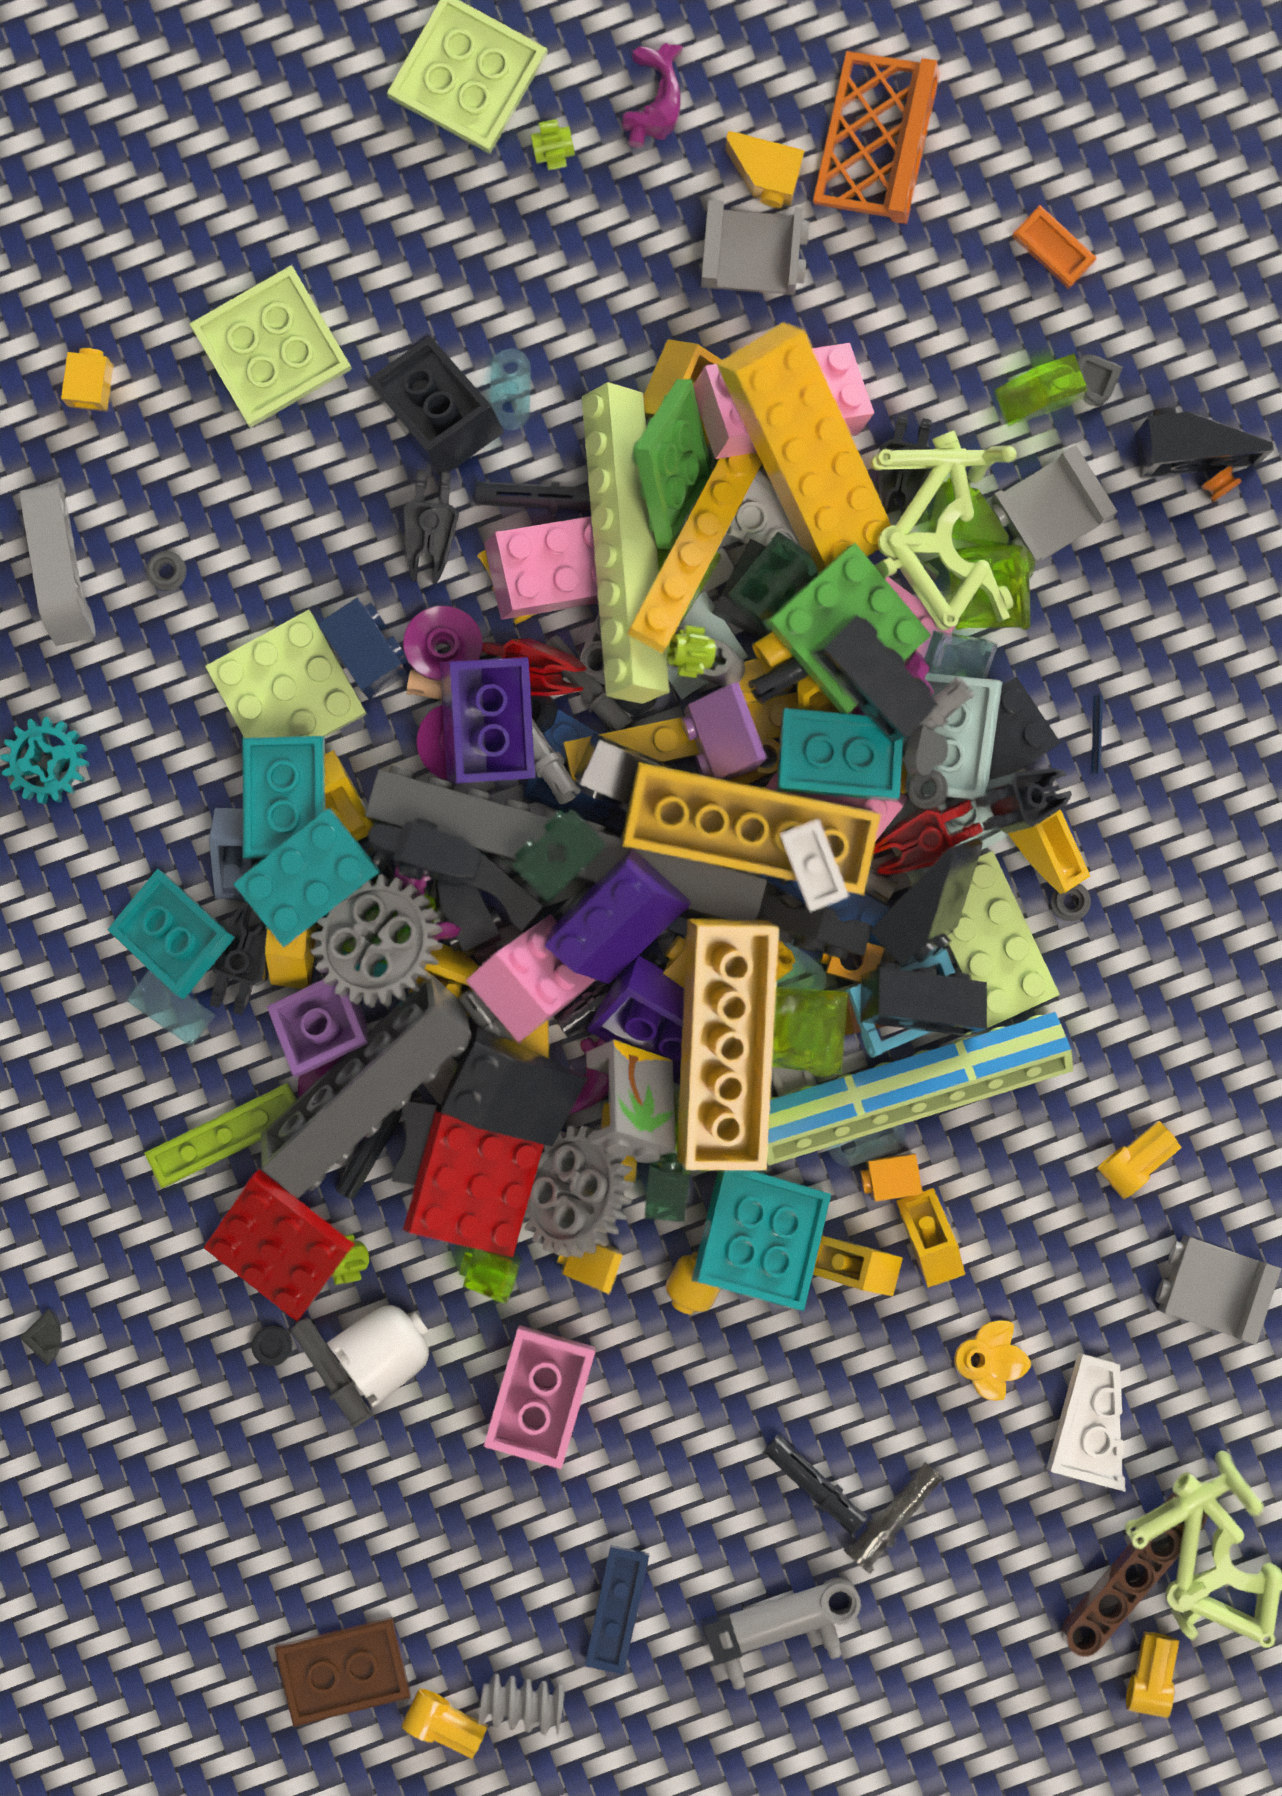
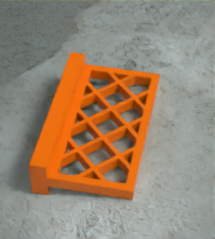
(910, 142)

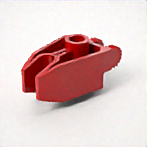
(543, 664)
(924, 838)

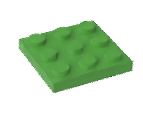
(672, 462)
(840, 591)

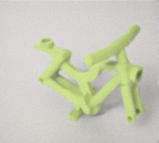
(901, 543)
(1190, 1592)

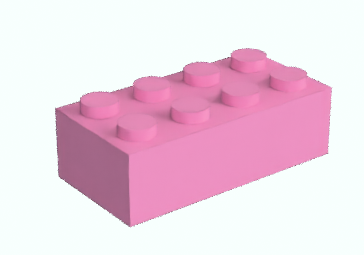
(725, 427)

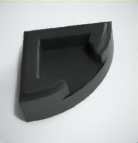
(45, 1337)

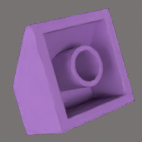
(723, 734)
(317, 1026)

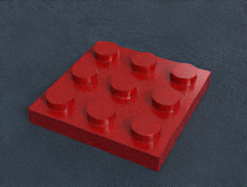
(472, 1186)
(278, 1245)

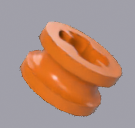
(1221, 484)

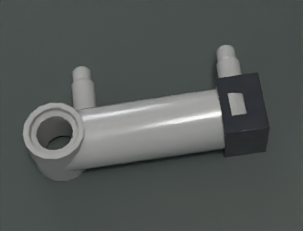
(778, 1620)

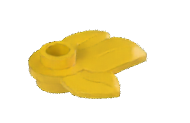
(997, 1362)

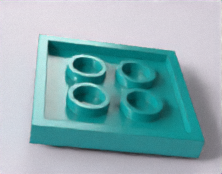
(761, 1237)

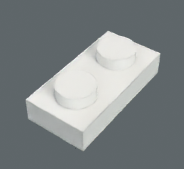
(814, 865)

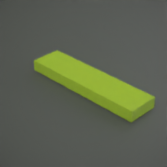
(218, 1137)

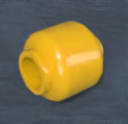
(689, 1295)

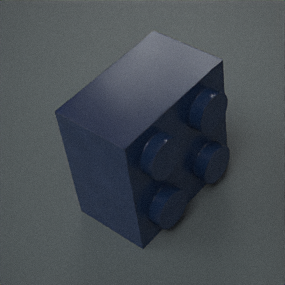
(363, 648)

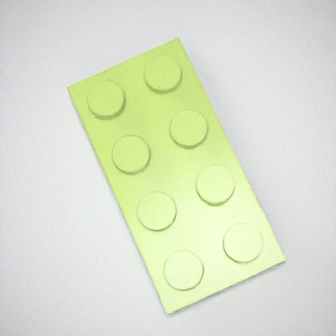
(999, 947)

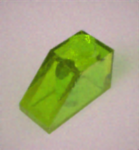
(1042, 390)
(981, 530)
(490, 1274)

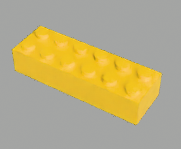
(804, 444)
(741, 824)
(727, 1044)

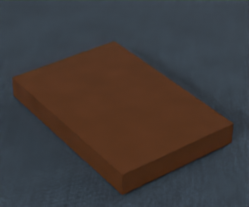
(342, 1671)

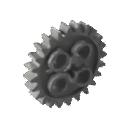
(404, 960)
(554, 1206)

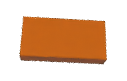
(1054, 247)

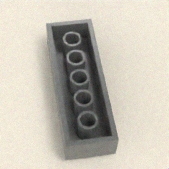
(364, 1087)

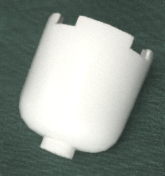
(382, 1351)

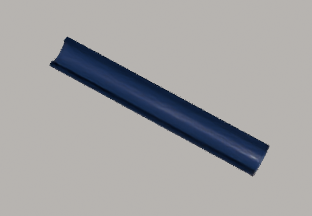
(1097, 734)

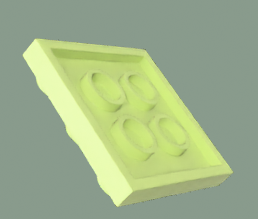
(467, 73)
(270, 346)
(287, 683)

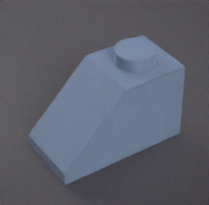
(227, 852)

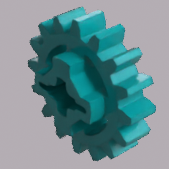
(28, 765)

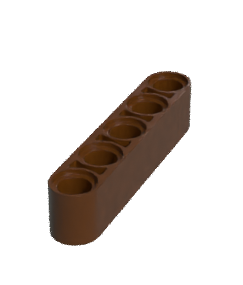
(1127, 1593)

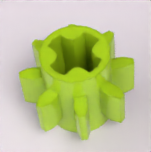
(552, 144)
(691, 651)
(355, 1261)

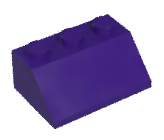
(487, 720)
(616, 919)
(643, 1012)

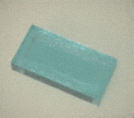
(959, 655)
(181, 1017)

